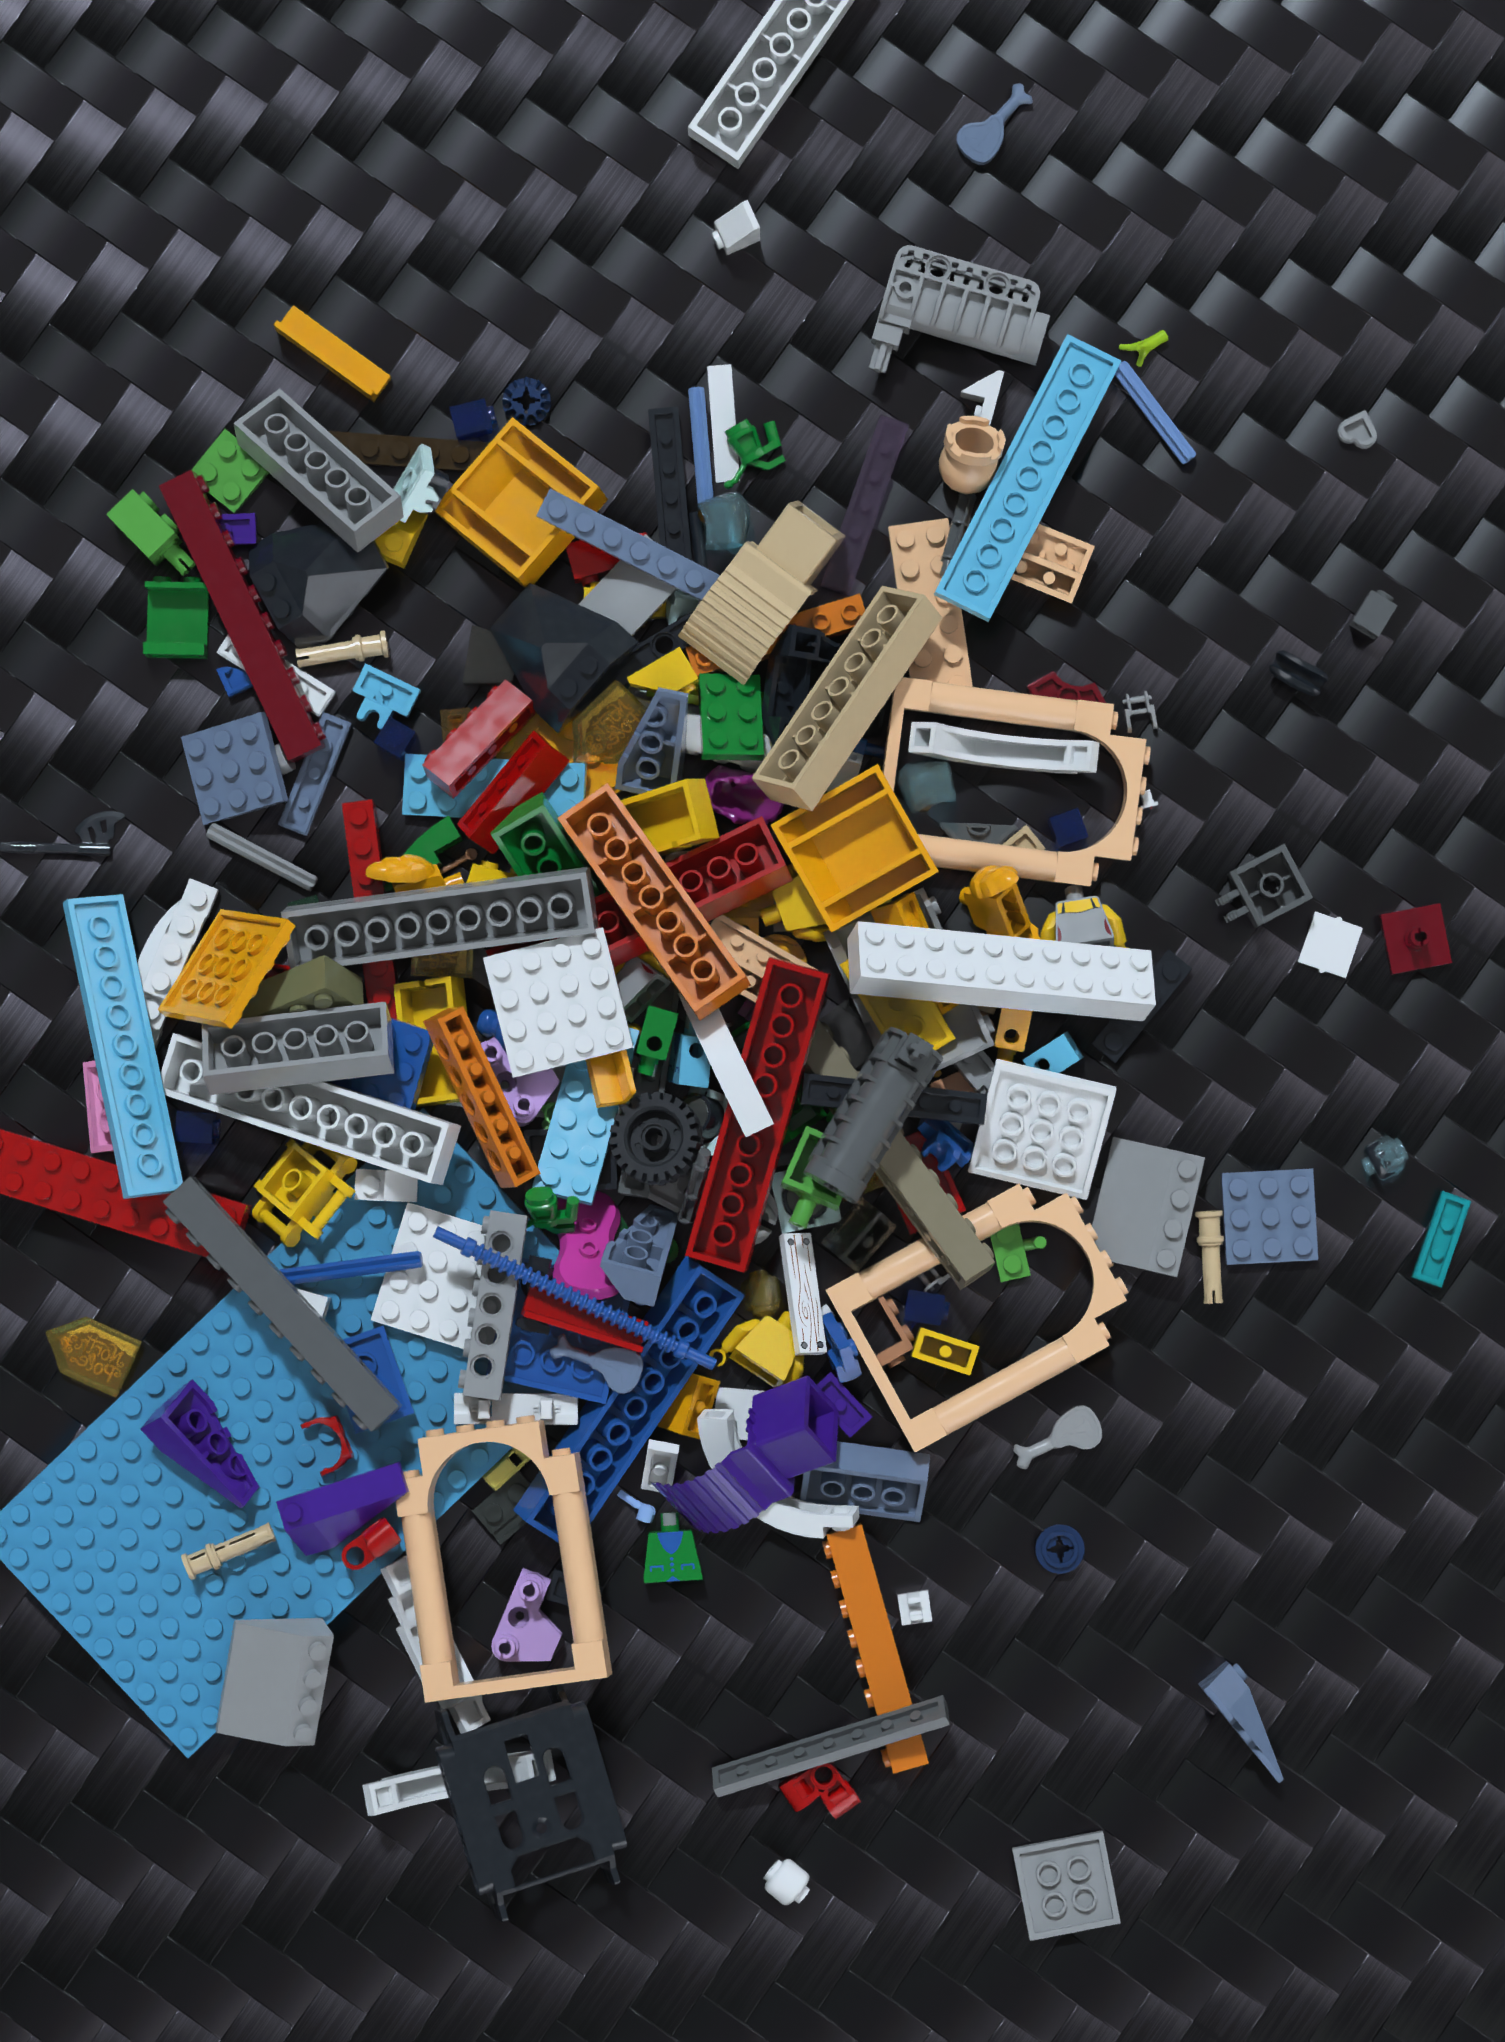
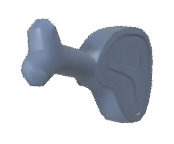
(983, 139)
(617, 1364)

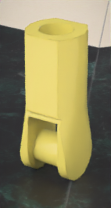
(504, 1469)

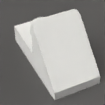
(985, 392)
(385, 1186)
(659, 1464)

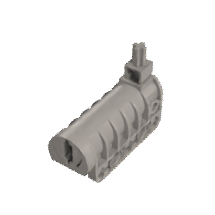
(956, 309)

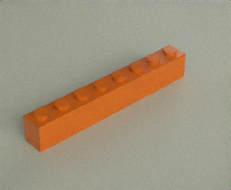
(873, 1638)

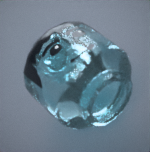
(1384, 1157)

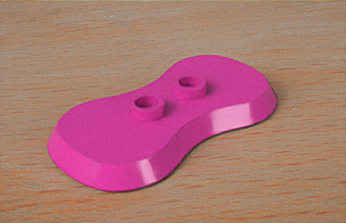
(583, 1250)

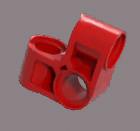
(374, 1542)
(804, 1788)

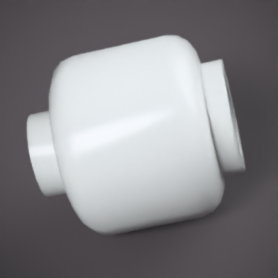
(787, 1882)

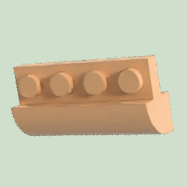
(1053, 563)
(750, 952)

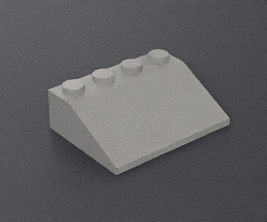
(1146, 1205)
(275, 1680)

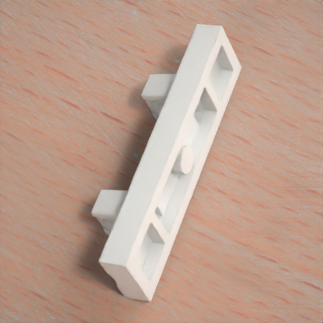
(550, 1407)

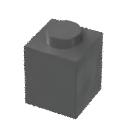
(1374, 613)

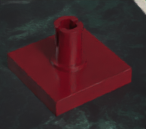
(1415, 939)

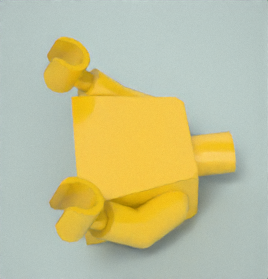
(795, 910)
(764, 1349)

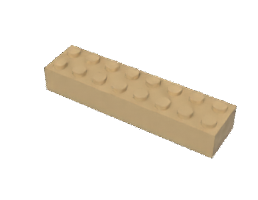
(847, 698)

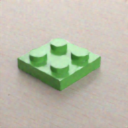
(230, 472)

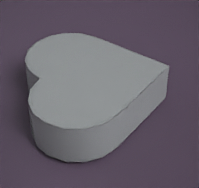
(1357, 430)

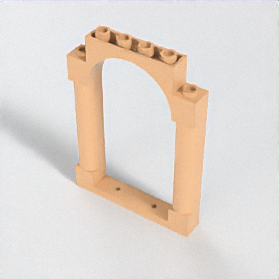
(1078, 716)
(1078, 1344)
(566, 1485)

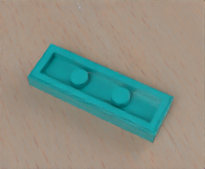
(1441, 1239)

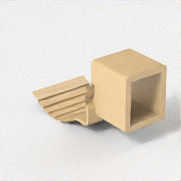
(761, 591)

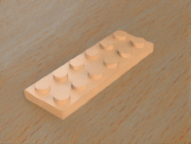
(917, 568)

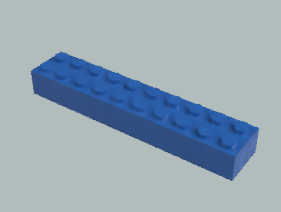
(611, 1434)

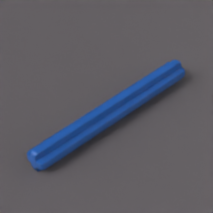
(354, 1267)

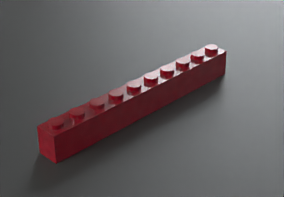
(242, 616)

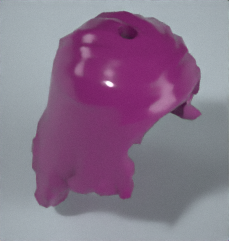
(739, 797)

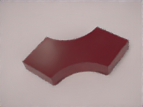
(1053, 686)

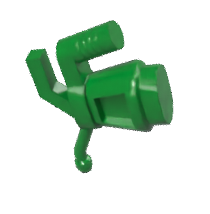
(747, 445)
(542, 1207)

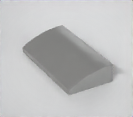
(628, 596)

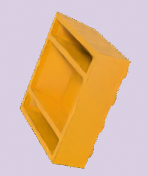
(499, 501)
(854, 848)

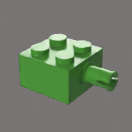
(152, 534)
(808, 1190)

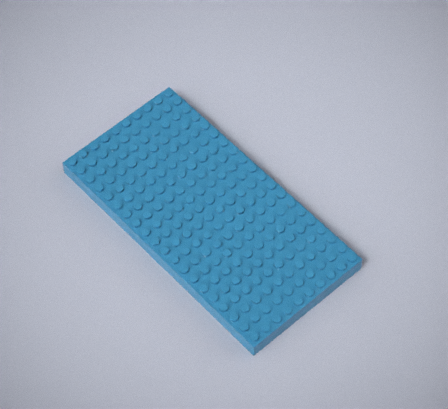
(114, 1514)

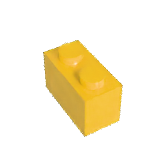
(944, 1351)

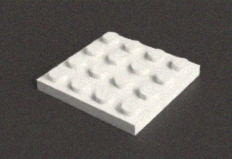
(558, 1002)
(1042, 1129)
(438, 1295)

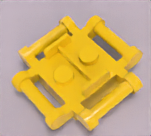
(303, 1189)

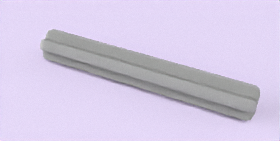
(261, 857)

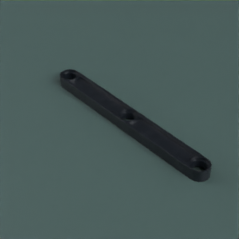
(638, 658)

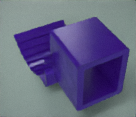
(788, 1435)

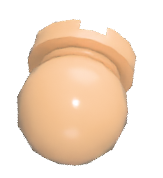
(970, 454)

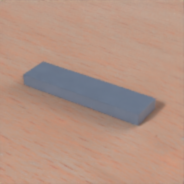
(314, 777)

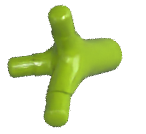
(1145, 345)

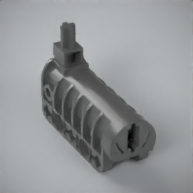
(872, 1113)

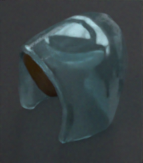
(725, 521)
(926, 784)

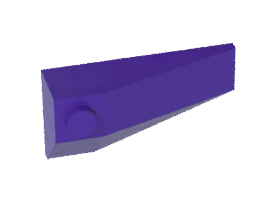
(195, 1439)
(332, 1512)

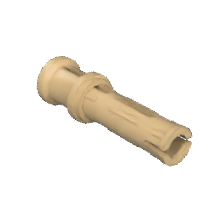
(358, 648)
(1210, 1240)
(214, 1555)

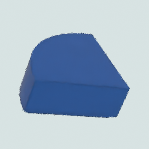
(234, 680)

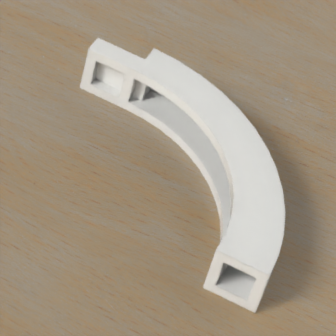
(1003, 751)
(730, 1070)
(791, 1515)
(428, 1785)

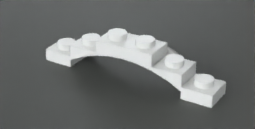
(171, 946)
(466, 1711)

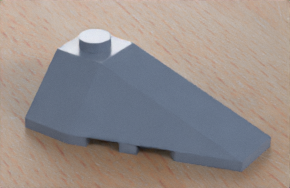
(657, 746)
(640, 1255)
(1234, 1700)

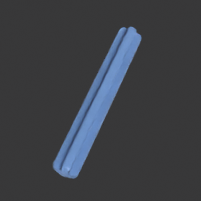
(1154, 413)
(700, 443)

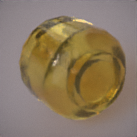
(761, 1294)

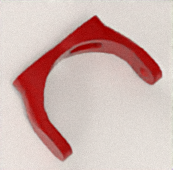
(346, 1450)

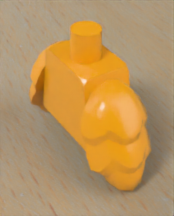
(410, 873)
(997, 903)

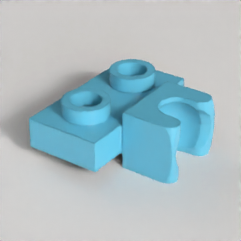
(383, 695)

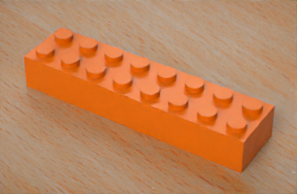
(654, 901)

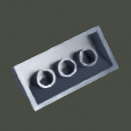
(871, 1477)

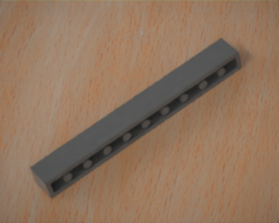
(282, 1303)

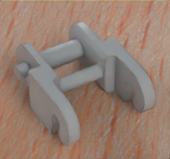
(1129, 712)
(939, 1279)

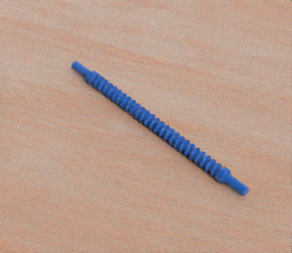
(470, 1248)

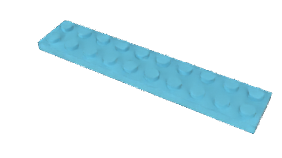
(1027, 478)
(123, 1046)

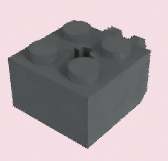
(1261, 904)

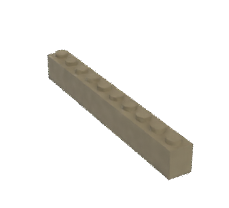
(911, 1182)

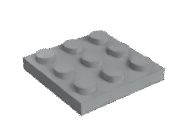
(1066, 1885)

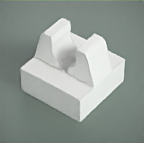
(914, 1607)

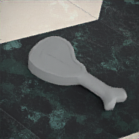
(1075, 1428)

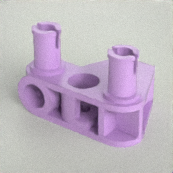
(525, 1093)
(534, 1635)

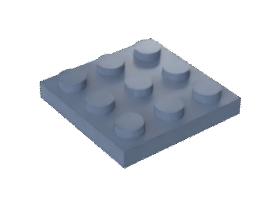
(234, 768)
(1269, 1216)

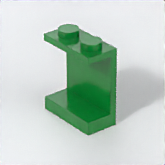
(177, 618)

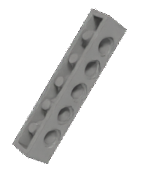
(491, 1385)

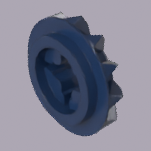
(537, 411)
(1070, 1558)

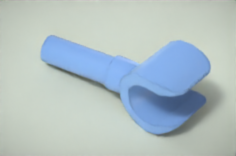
(645, 1513)

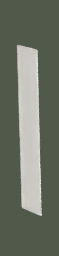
(722, 419)

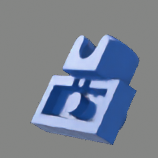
(945, 1143)
(843, 1350)

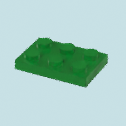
(730, 718)

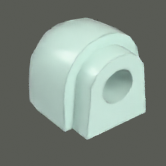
(679, 605)

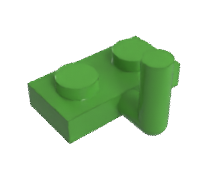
(1010, 1252)

